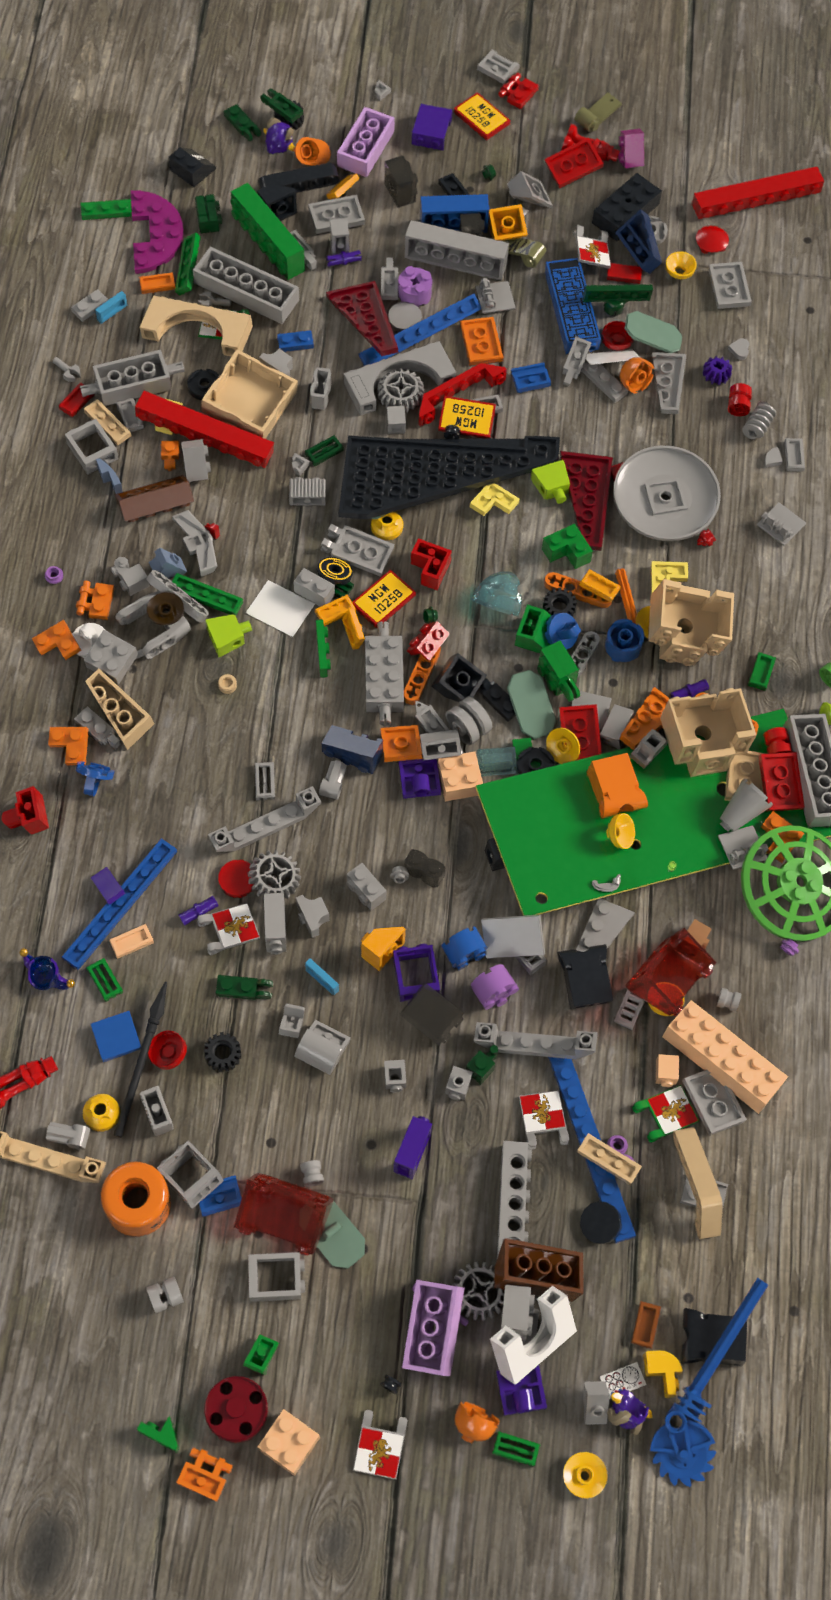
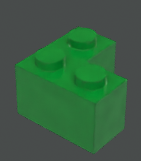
(567, 543)

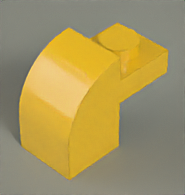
(666, 1365)

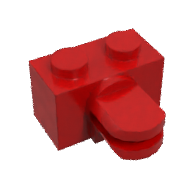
(28, 812)

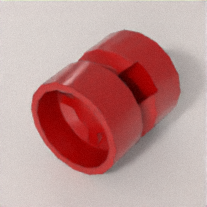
(739, 399)
(777, 740)

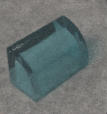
(497, 761)

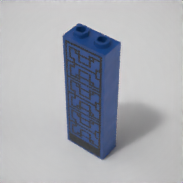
(573, 315)

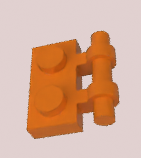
(101, 600)
(202, 1481)

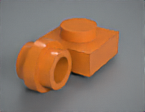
(170, 453)

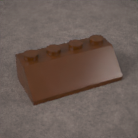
(154, 498)
(539, 1268)

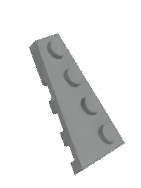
(669, 377)
(604, 925)

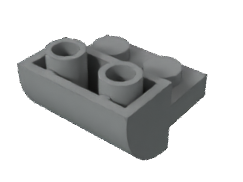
(322, 1047)

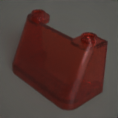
(671, 972)
(283, 1211)

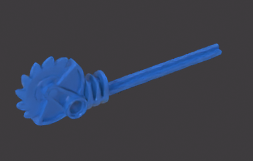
(685, 1448)

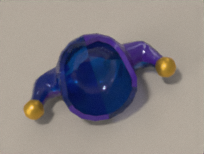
(44, 972)

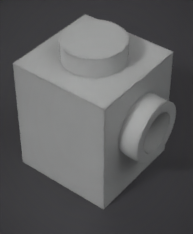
(458, 1083)

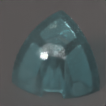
(499, 593)

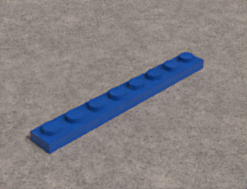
(426, 328)
(113, 913)

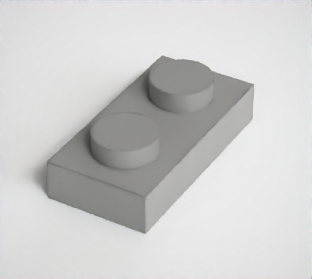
(87, 306)

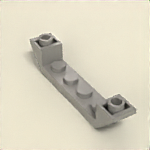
(267, 824)
(536, 1044)

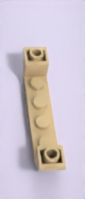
(51, 1161)

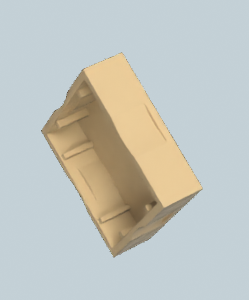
(249, 395)

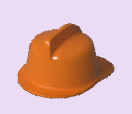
(312, 151)

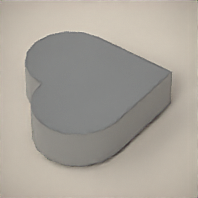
(739, 348)

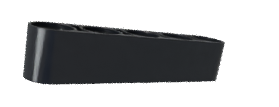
(303, 178)

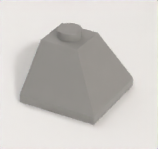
(528, 190)

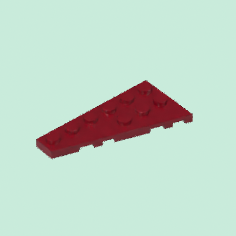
(366, 312)
(589, 492)

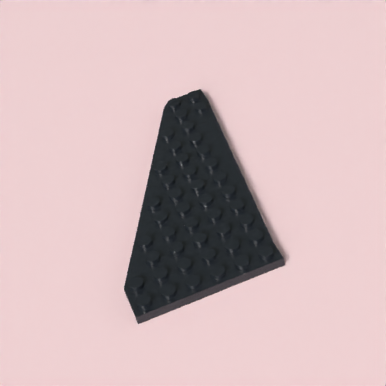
(404, 473)

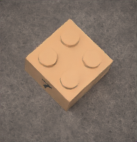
(459, 776)
(288, 1442)

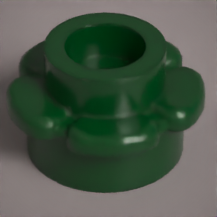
(488, 172)
(430, 615)

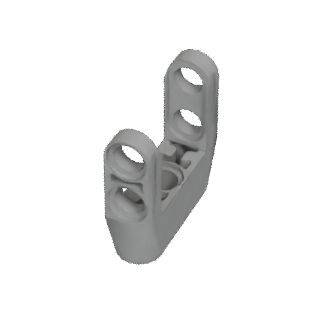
(163, 641)

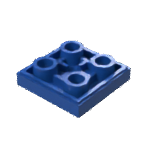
(116, 1036)

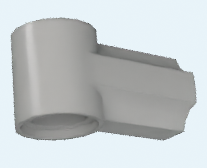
(332, 784)
(74, 1136)

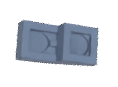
(108, 475)

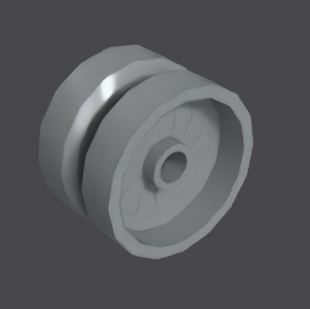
(469, 719)

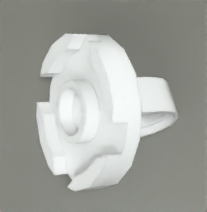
(86, 637)

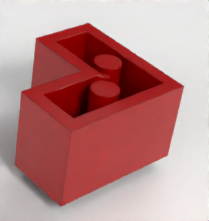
(433, 560)

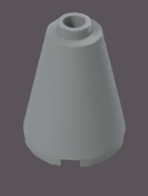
(744, 806)

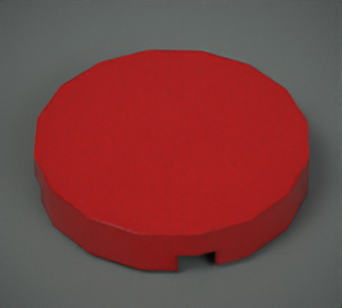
(234, 878)

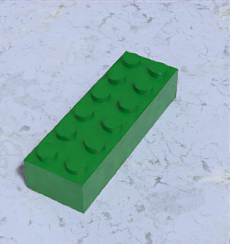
(267, 231)

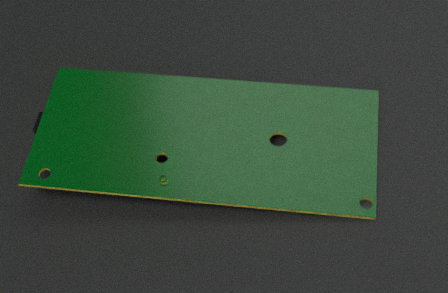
(557, 842)

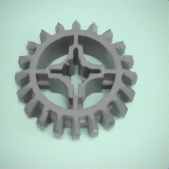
(390, 385)
(273, 861)
(487, 1308)

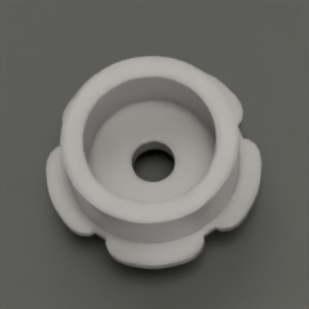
(399, 874)

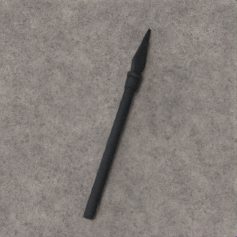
(156, 1013)

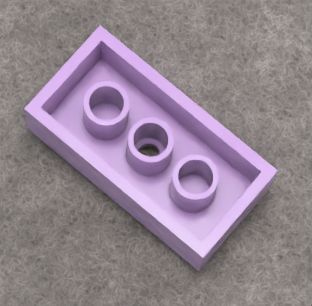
(365, 142)
(432, 1306)

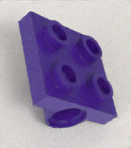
(419, 778)
(524, 1396)

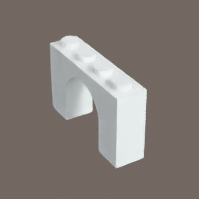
(556, 1327)

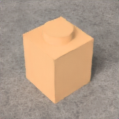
(667, 1070)

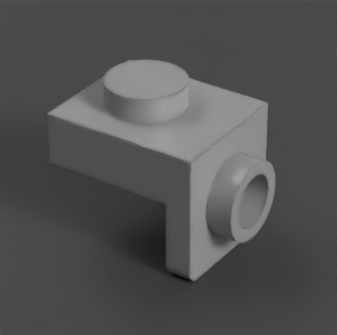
(292, 1021)

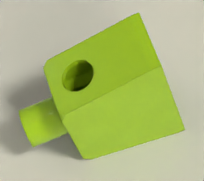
(552, 481)
(227, 633)

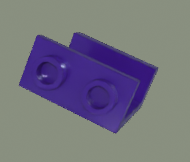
(431, 126)

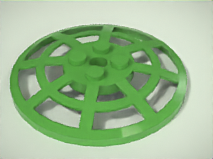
(787, 883)

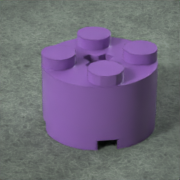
(415, 286)
(494, 987)

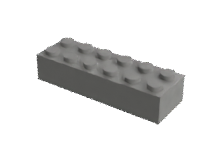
(456, 250)
(246, 285)
(812, 742)

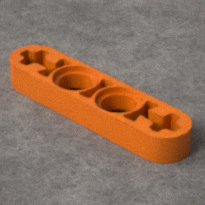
(577, 591)
(419, 672)

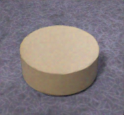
(227, 684)

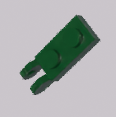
(282, 105)
(241, 122)
(242, 987)

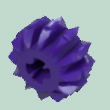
(717, 370)

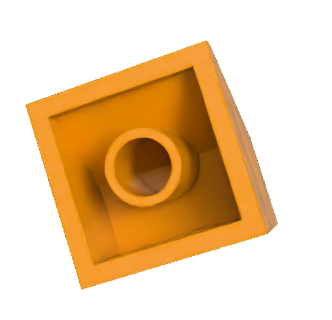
(507, 223)
(379, 945)

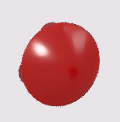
(712, 239)

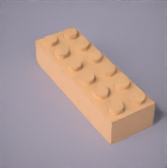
(725, 1056)

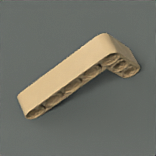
(702, 1183)

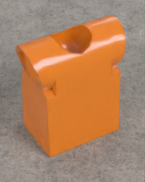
(616, 785)

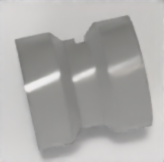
(728, 999)
(312, 1173)

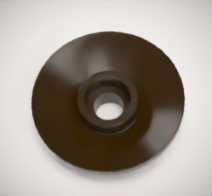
(165, 602)

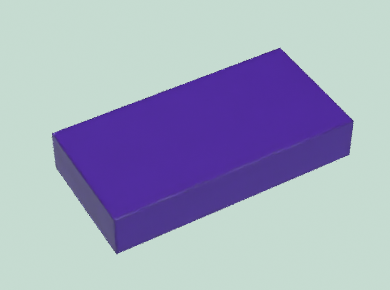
(108, 885)

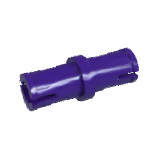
(343, 258)
(691, 690)
(198, 909)

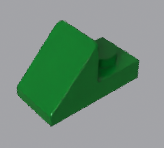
(261, 1354)
(164, 1437)

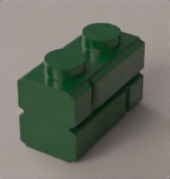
(207, 213)

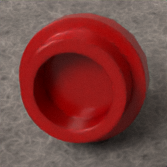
(706, 538)

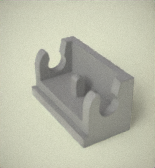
(615, 725)

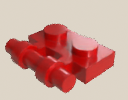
(523, 92)

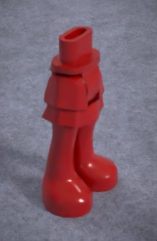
(603, 149)
(32, 1074)

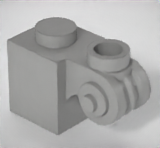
(132, 579)

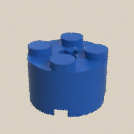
(624, 640)
(465, 947)

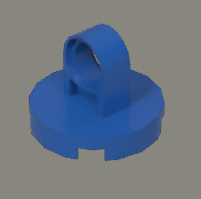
(562, 628)
(94, 773)

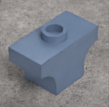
(167, 563)

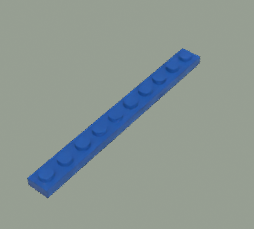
(583, 1124)

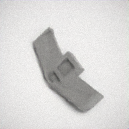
(197, 541)

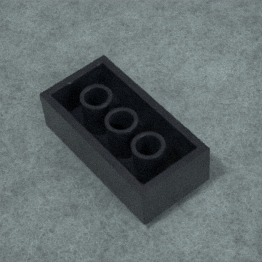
(625, 203)

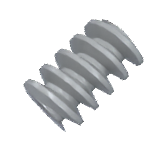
(759, 420)

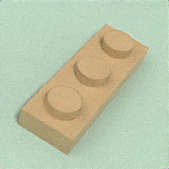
(111, 425)
(609, 1159)

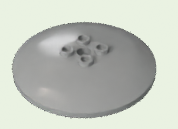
(667, 471)

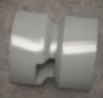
(172, 1292)

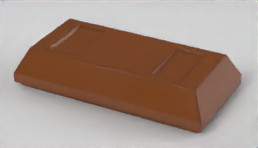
(646, 1324)

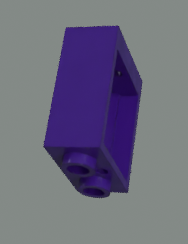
(406, 953)
(412, 1147)

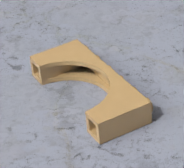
(166, 313)

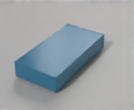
(111, 307)
(322, 977)

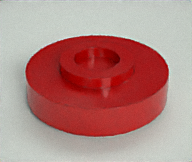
(615, 336)
(167, 1050)

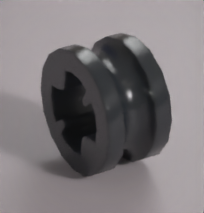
(451, 432)
(390, 1384)

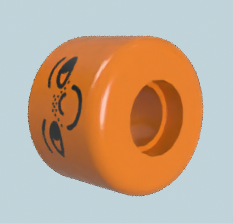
(139, 1220)

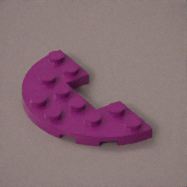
(164, 228)

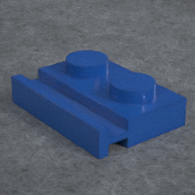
(530, 377)
(222, 1198)

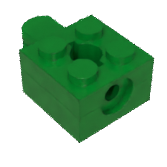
(559, 671)

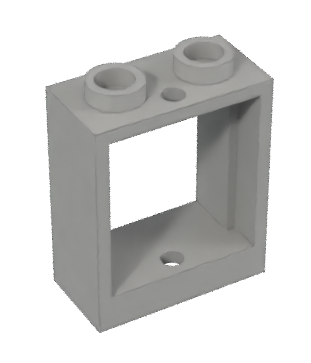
(89, 463)
(275, 923)
(203, 1186)
(254, 1295)

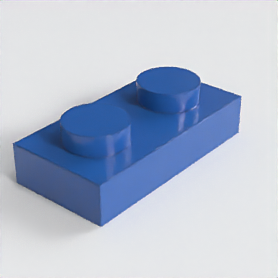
(295, 341)

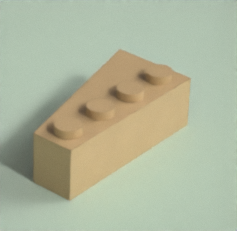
(121, 710)

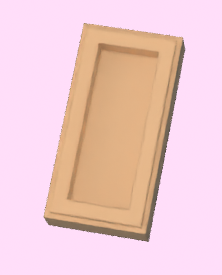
(131, 941)

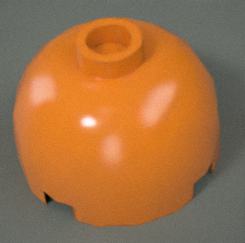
(636, 374)
(474, 1422)

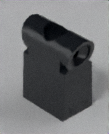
(586, 976)
(704, 1332)

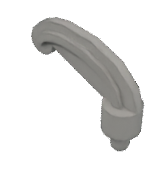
(607, 887)

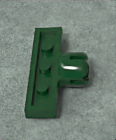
(616, 295)

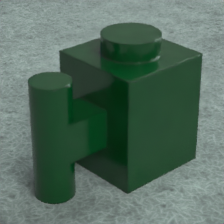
(482, 1064)

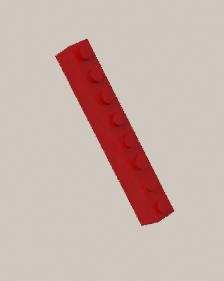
(757, 192)
(200, 426)

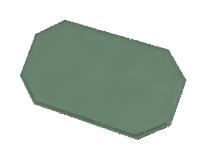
(653, 332)
(531, 704)
(341, 1240)

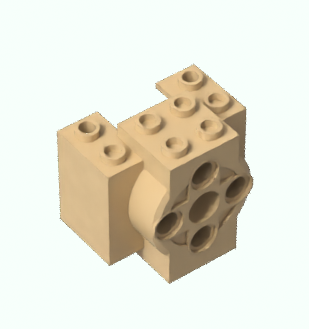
(702, 617)
(720, 720)

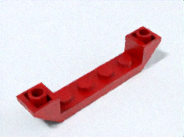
(492, 374)

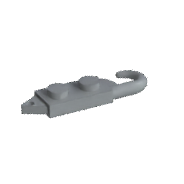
(429, 719)

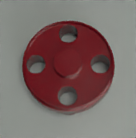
(236, 1409)

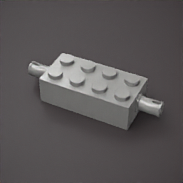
(131, 376)
(384, 674)

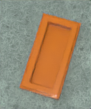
(157, 283)

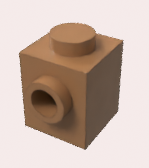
(700, 932)

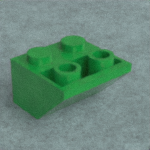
(532, 629)

